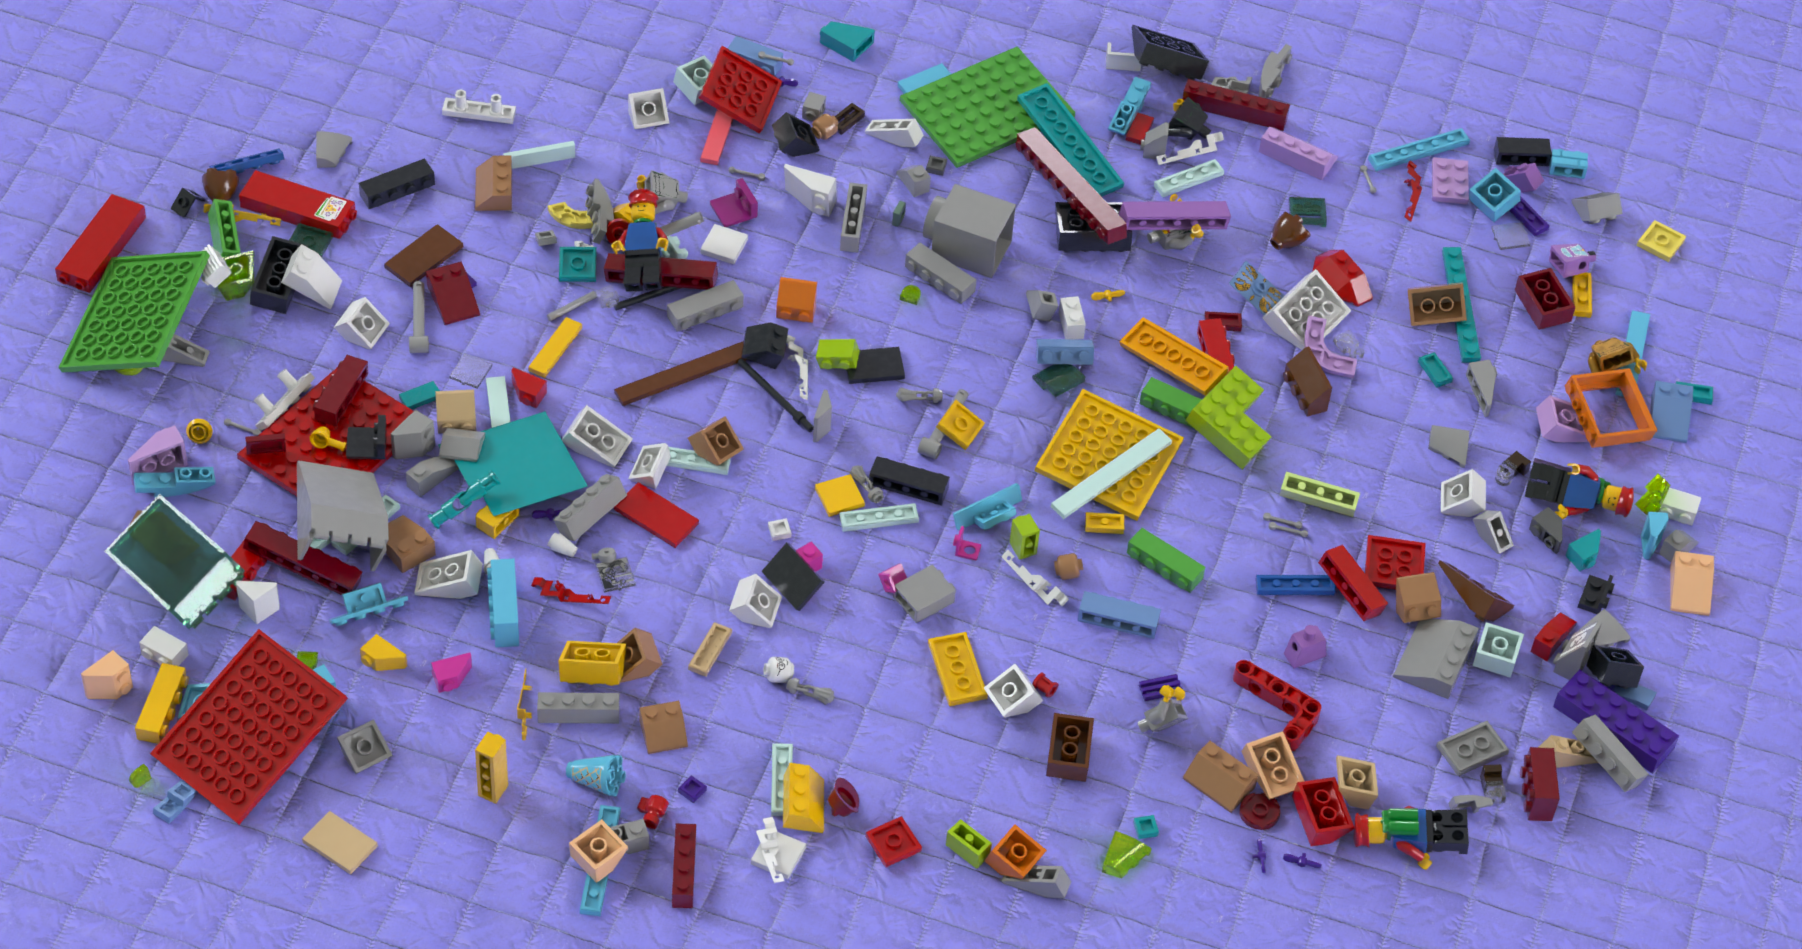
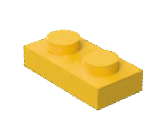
(1104, 523)

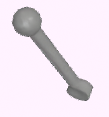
(762, 55)
(1363, 169)
(761, 176)
(256, 432)
(1267, 516)
(1272, 526)

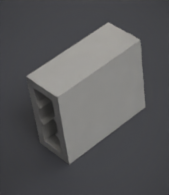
(924, 593)

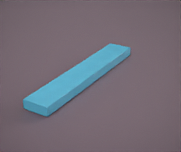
(1418, 149)
(1636, 336)
(594, 892)

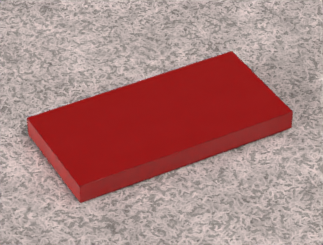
(656, 515)

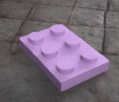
(1450, 181)

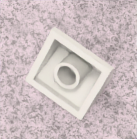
(648, 108)
(650, 465)
(258, 599)

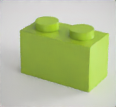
(837, 353)
(1024, 536)
(968, 843)

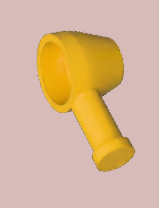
(321, 438)

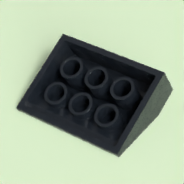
(1168, 53)
(1076, 235)

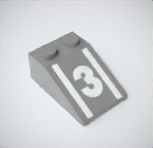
(1576, 651)

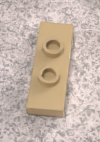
(710, 649)

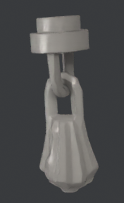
(906, 395)
(858, 474)
(824, 695)

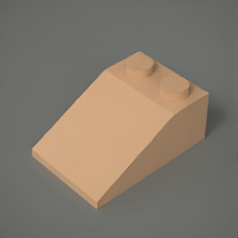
(1691, 583)
(1274, 764)

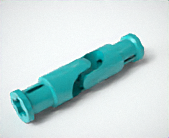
(474, 492)

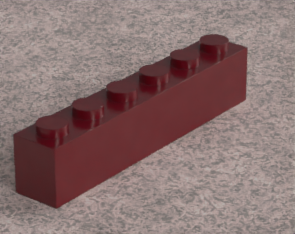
(1237, 104)
(675, 272)
(314, 566)

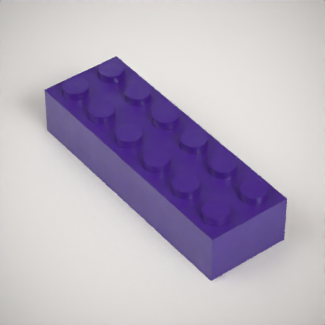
(1637, 731)

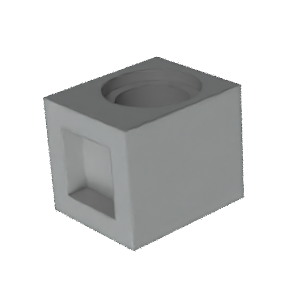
(813, 106)

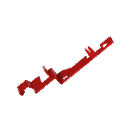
(1415, 187)
(562, 592)

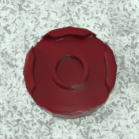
(1259, 811)

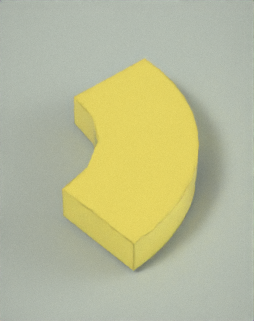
(569, 217)

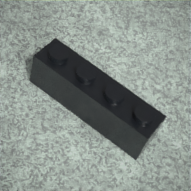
(396, 183)
(909, 480)

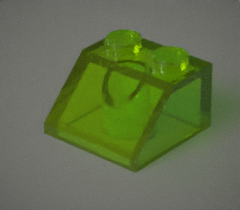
(242, 275)

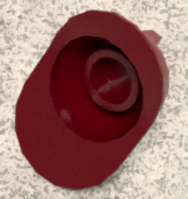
(843, 798)

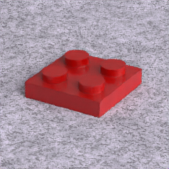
(893, 841)

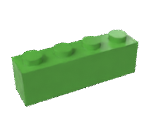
(223, 228)
(1168, 400)
(1165, 560)

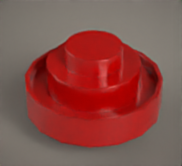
(615, 229)

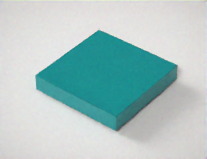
(577, 264)

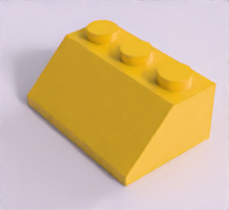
(592, 662)
(803, 798)

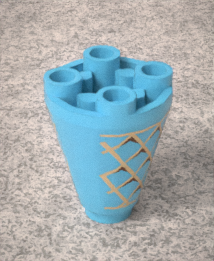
(598, 773)

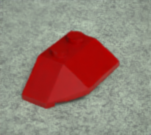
(1344, 276)

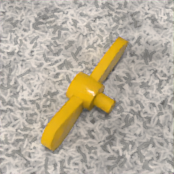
(1107, 294)

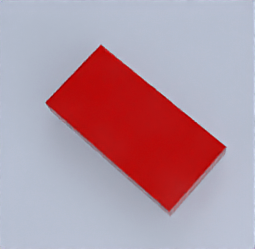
(1139, 127)

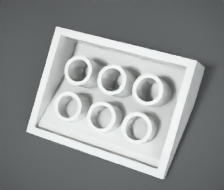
(1308, 298)

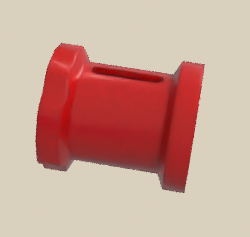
(1045, 685)

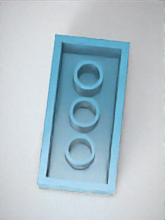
(503, 603)

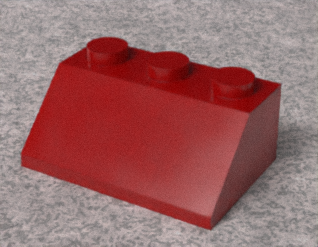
(1322, 810)

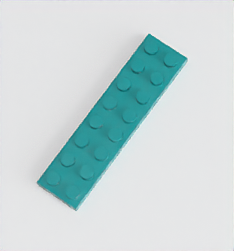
(1069, 138)

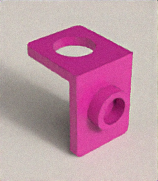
(962, 544)
(891, 577)

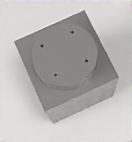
(970, 229)

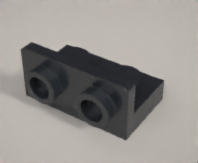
(1595, 594)

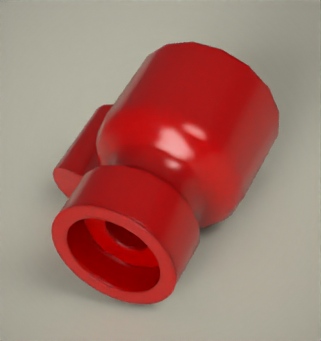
(654, 808)

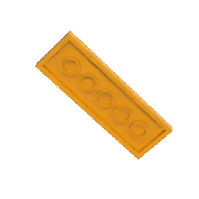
(1174, 356)

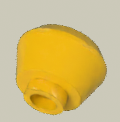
(201, 434)

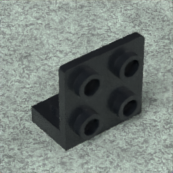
(367, 441)

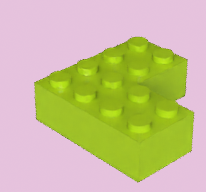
(1223, 418)

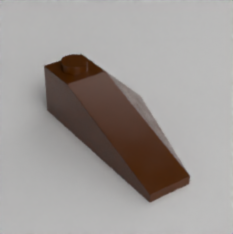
(1479, 599)

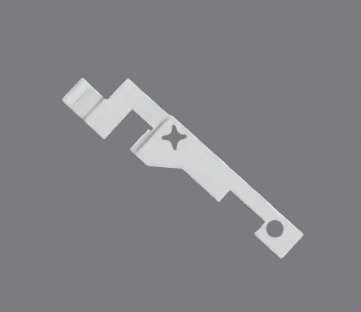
(1189, 152)
(803, 367)
(1040, 582)
(770, 844)

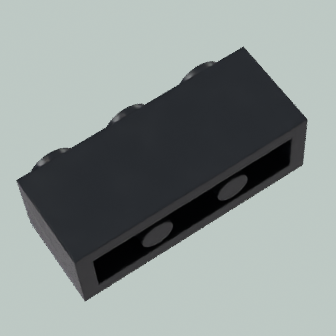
(1522, 150)

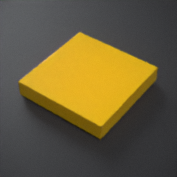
(960, 424)
(839, 495)

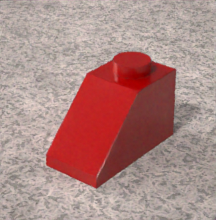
(528, 387)

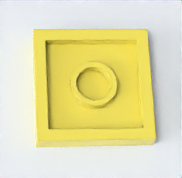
(1661, 240)

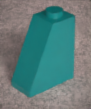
(847, 39)

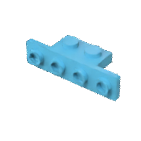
(990, 509)
(365, 601)

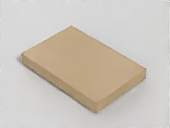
(339, 842)

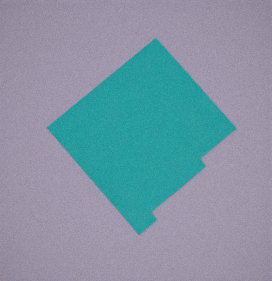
(527, 461)

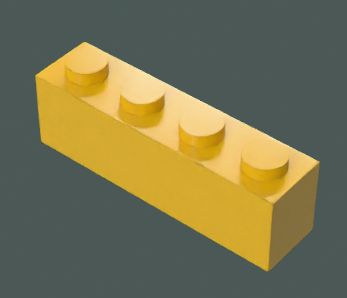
(161, 703)
(491, 767)

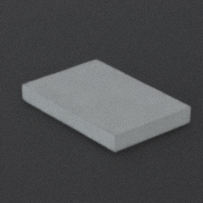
(1472, 748)

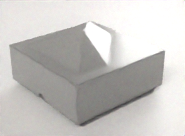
(545, 238)

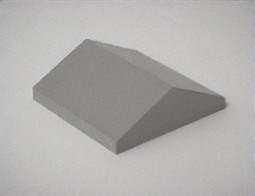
(822, 418)
(461, 444)
(364, 746)

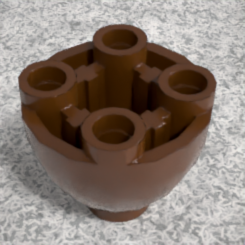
(220, 184)
(1288, 232)

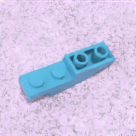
(1130, 106)
(179, 482)

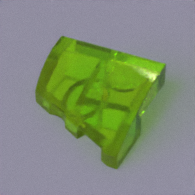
(1654, 497)
(1124, 854)

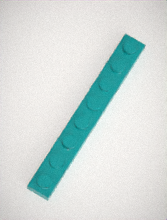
(1465, 329)

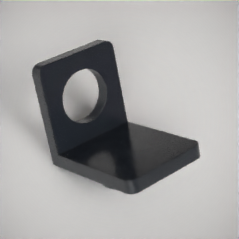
(184, 201)

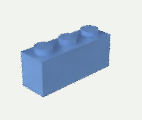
(750, 50)
(1064, 351)

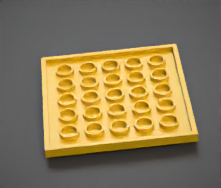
(1093, 437)

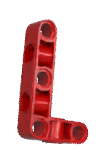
(1288, 699)

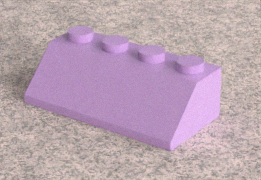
(1296, 153)

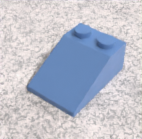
(1671, 410)

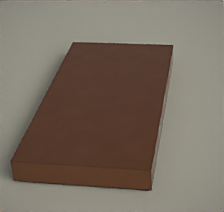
(423, 255)

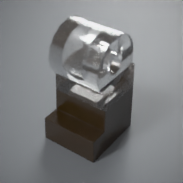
(1511, 467)
(1492, 783)

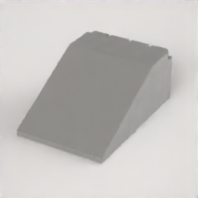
(341, 506)

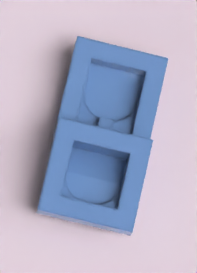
(1639, 696)
(176, 801)

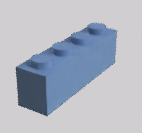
(1119, 614)

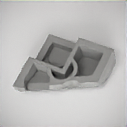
(1233, 83)
(330, 148)
(1449, 443)
(1610, 631)

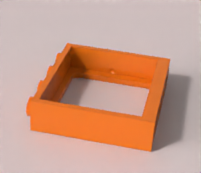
(1610, 379)

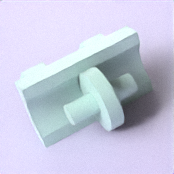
(673, 249)

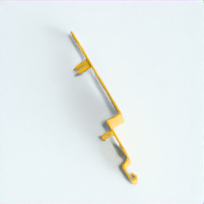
(247, 216)
(521, 713)

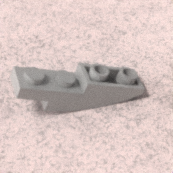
(1272, 71)
(599, 208)

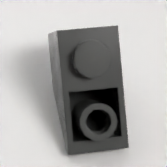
(1548, 528)

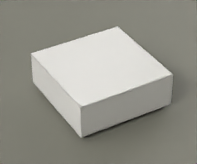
(779, 529)

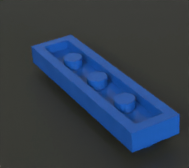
(253, 161)
(1294, 585)

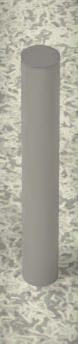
(569, 307)

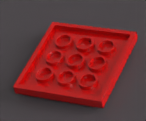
(740, 89)

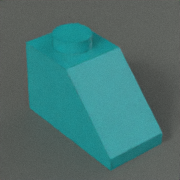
(1584, 550)

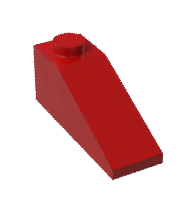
(1552, 636)

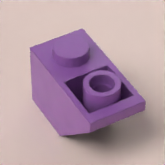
(1524, 177)

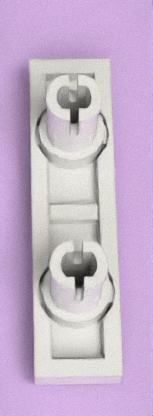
(478, 110)
(294, 386)

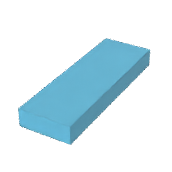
(923, 78)

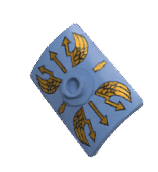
(1256, 288)

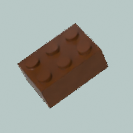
(1070, 747)

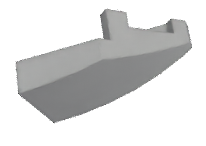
(1475, 801)

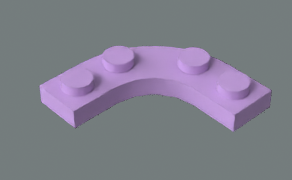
(1328, 361)

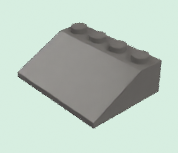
(1436, 655)

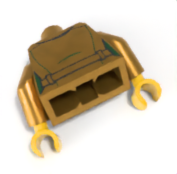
(1613, 354)

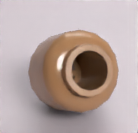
(825, 126)
(1068, 566)

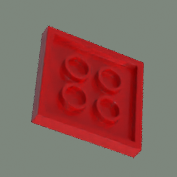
(1392, 559)

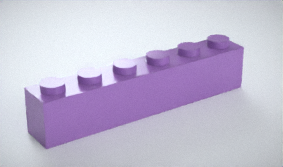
(1175, 215)

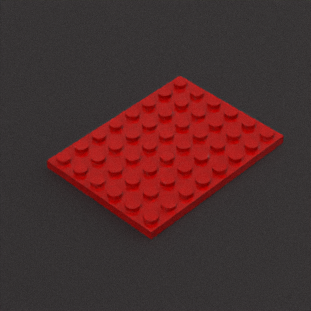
(300, 422)
(249, 726)

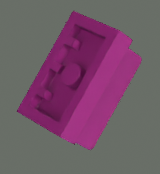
(736, 206)

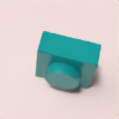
(1146, 827)

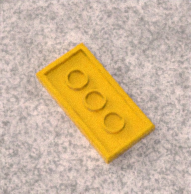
(957, 669)

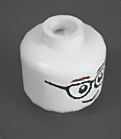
(778, 669)

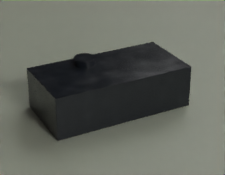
(267, 288)

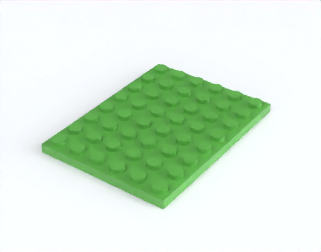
(977, 106)
(134, 312)

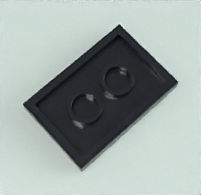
(877, 366)
(793, 576)

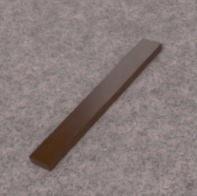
(679, 374)

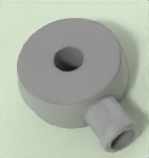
(605, 555)

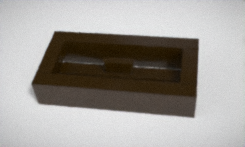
(851, 119)

